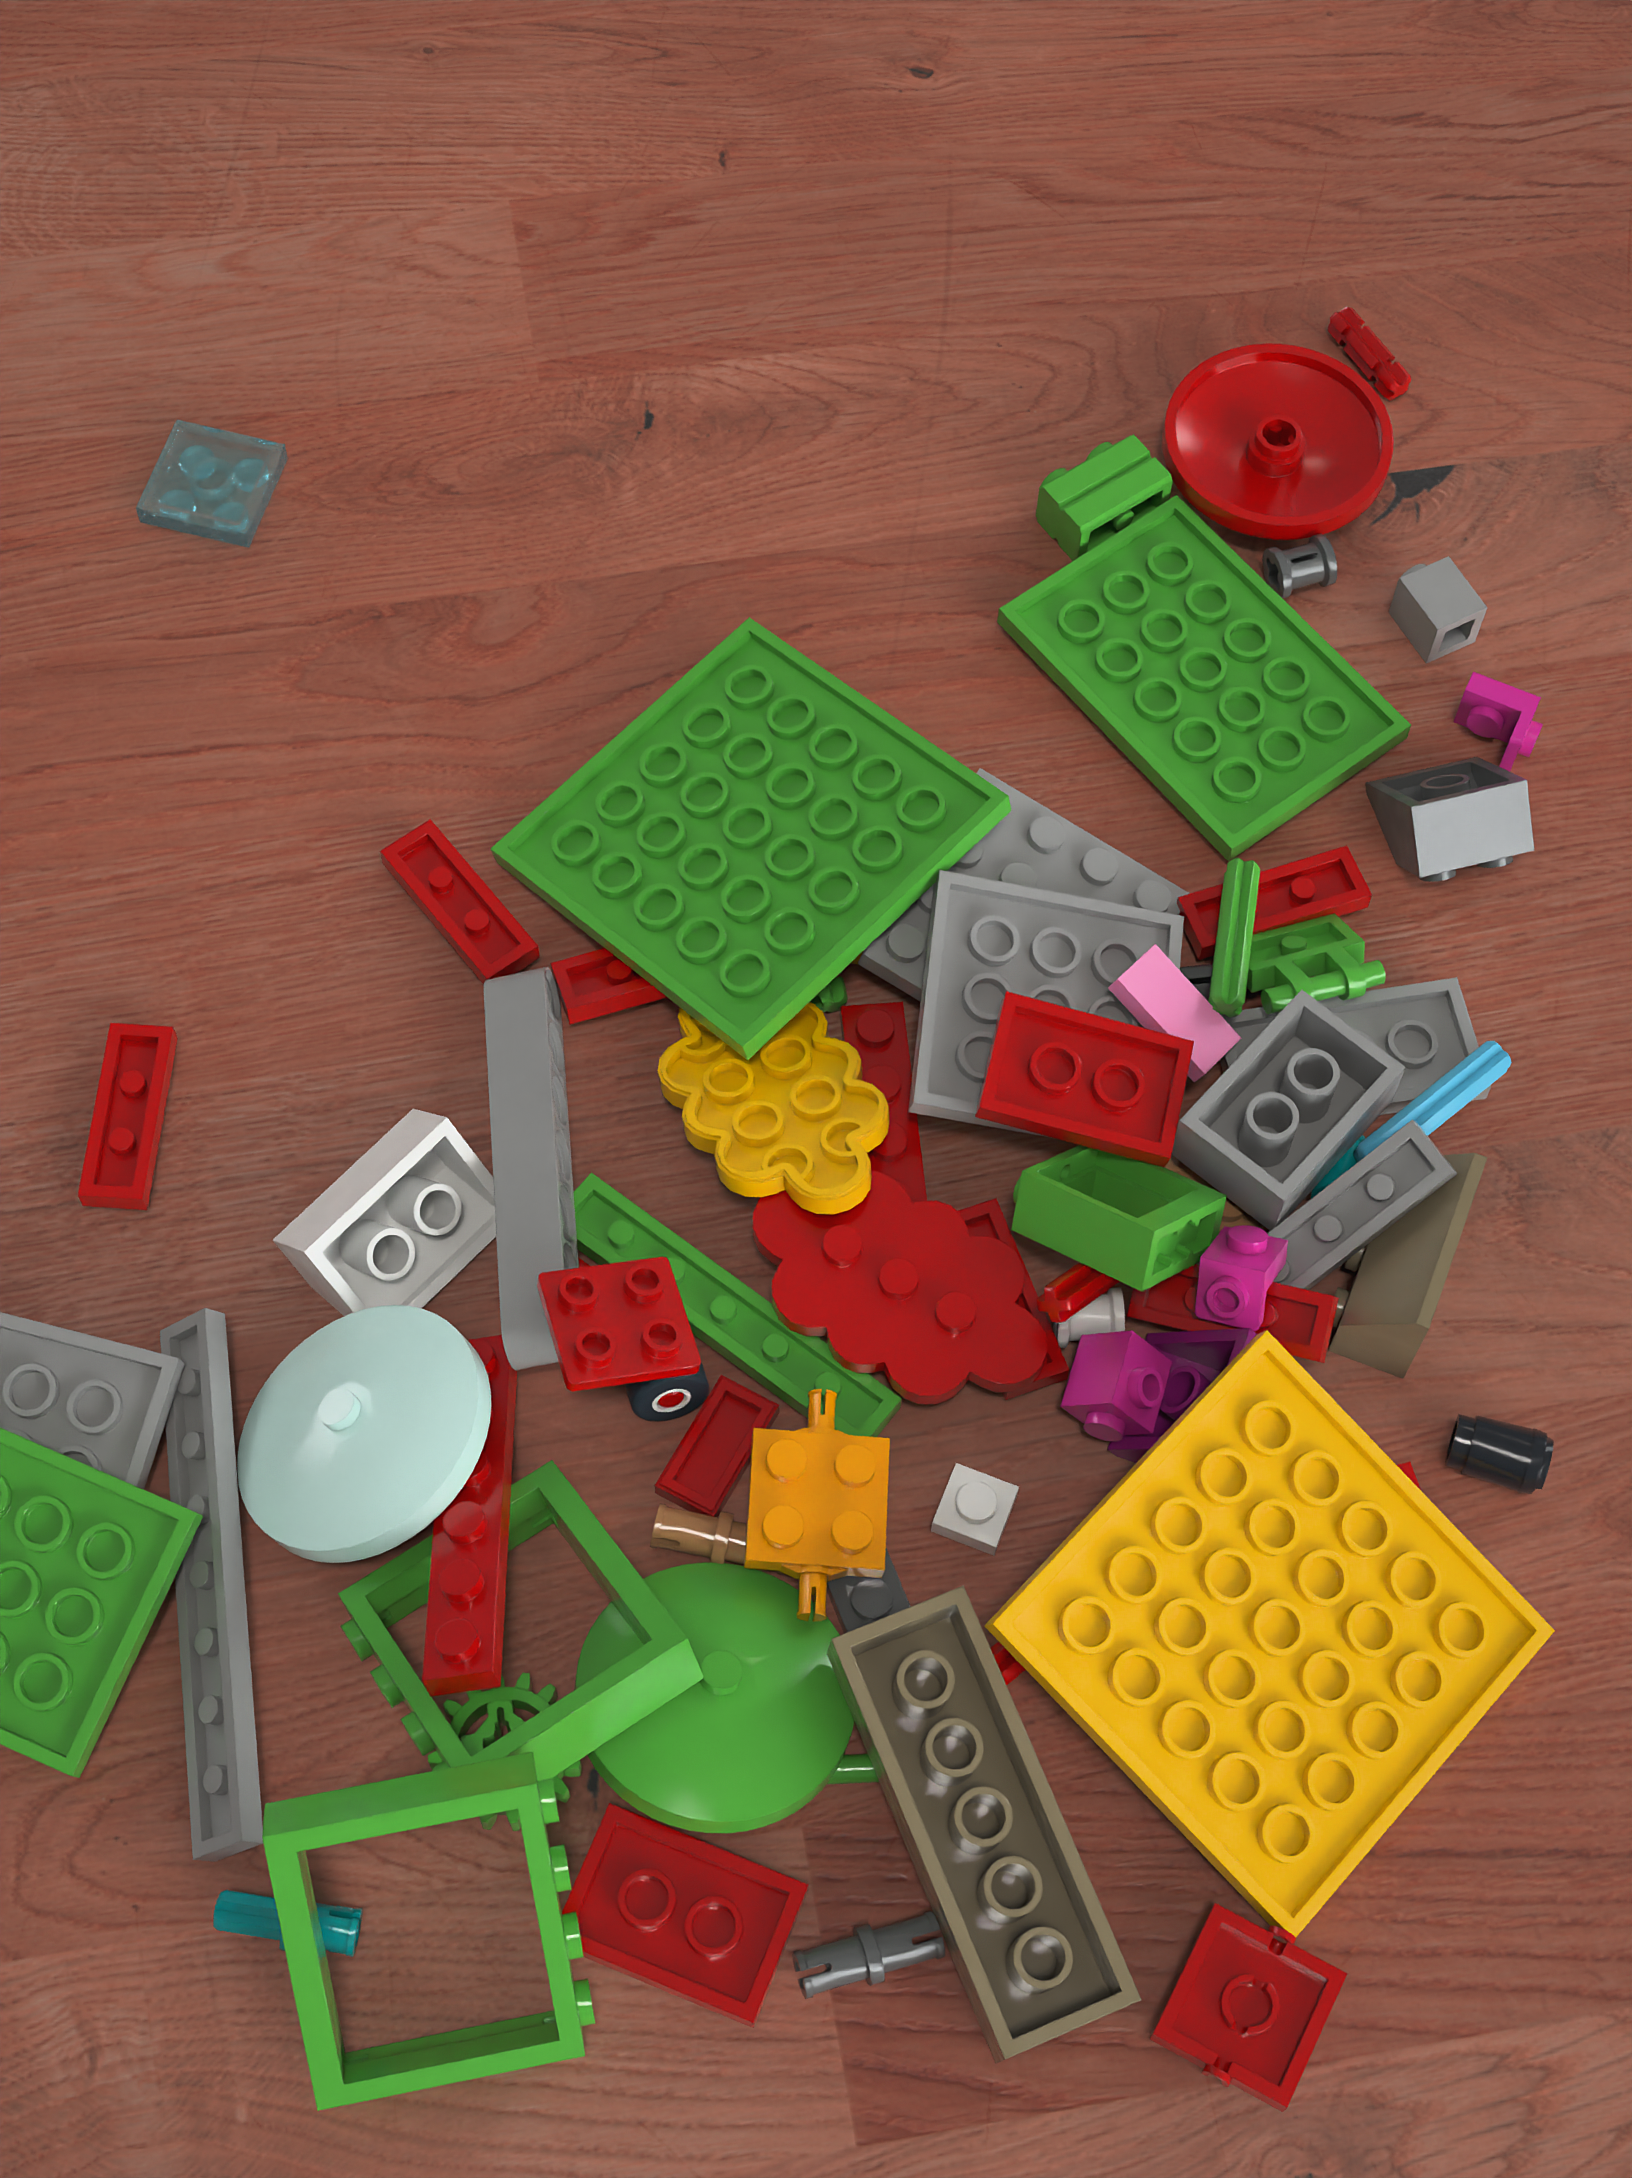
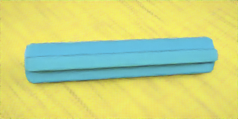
(1445, 1095)

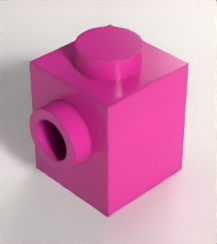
(1116, 1385)

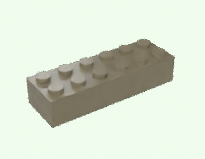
(981, 1824)

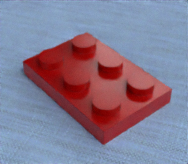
(1085, 1079)
(683, 1914)

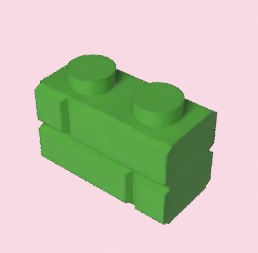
(1101, 495)

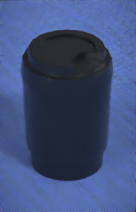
(1500, 1453)

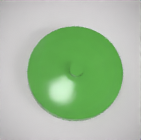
(751, 1733)

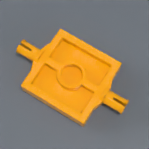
(817, 1504)

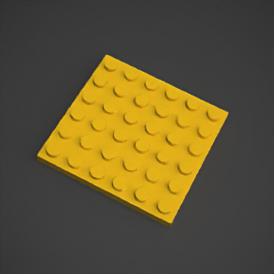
(1272, 1633)

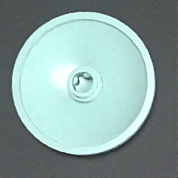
(364, 1434)

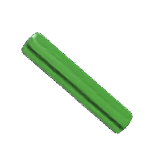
(1234, 937)

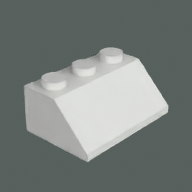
(396, 1219)

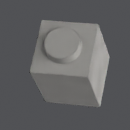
(1437, 609)

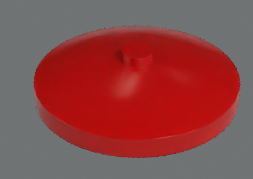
(1277, 441)

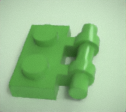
(1318, 948)

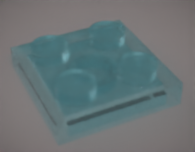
(212, 483)

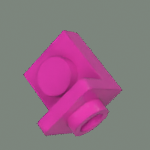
(1501, 713)

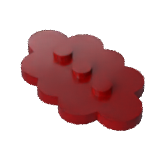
(902, 1292)

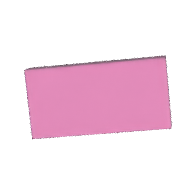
(1172, 1005)

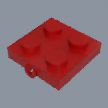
(1249, 2007)

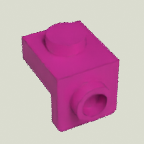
(1237, 1275)

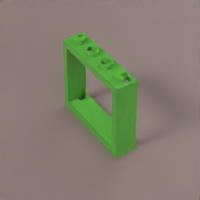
(581, 1718)
(400, 1806)

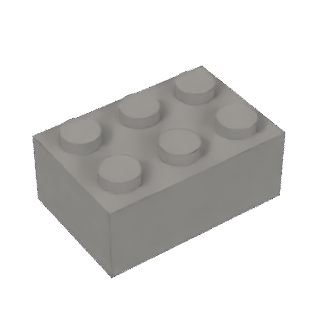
(1287, 1110)

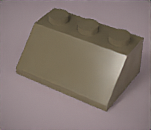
(1404, 1275)

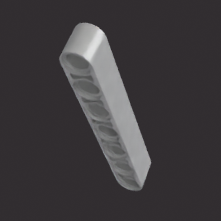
(528, 1154)

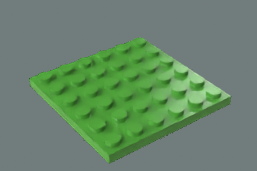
(750, 835)

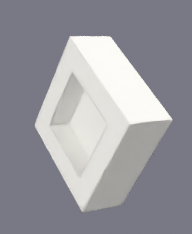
(975, 1509)

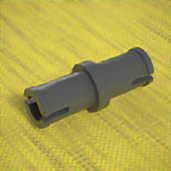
(868, 1954)

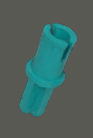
(259, 1918)

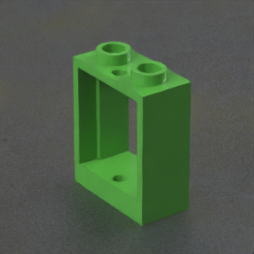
(1117, 1214)

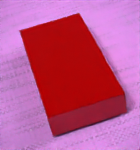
(715, 1448)

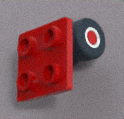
(628, 1329)

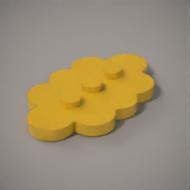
(782, 1118)

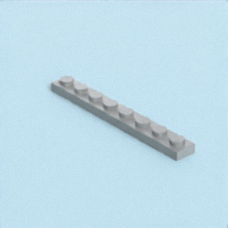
(212, 1596)

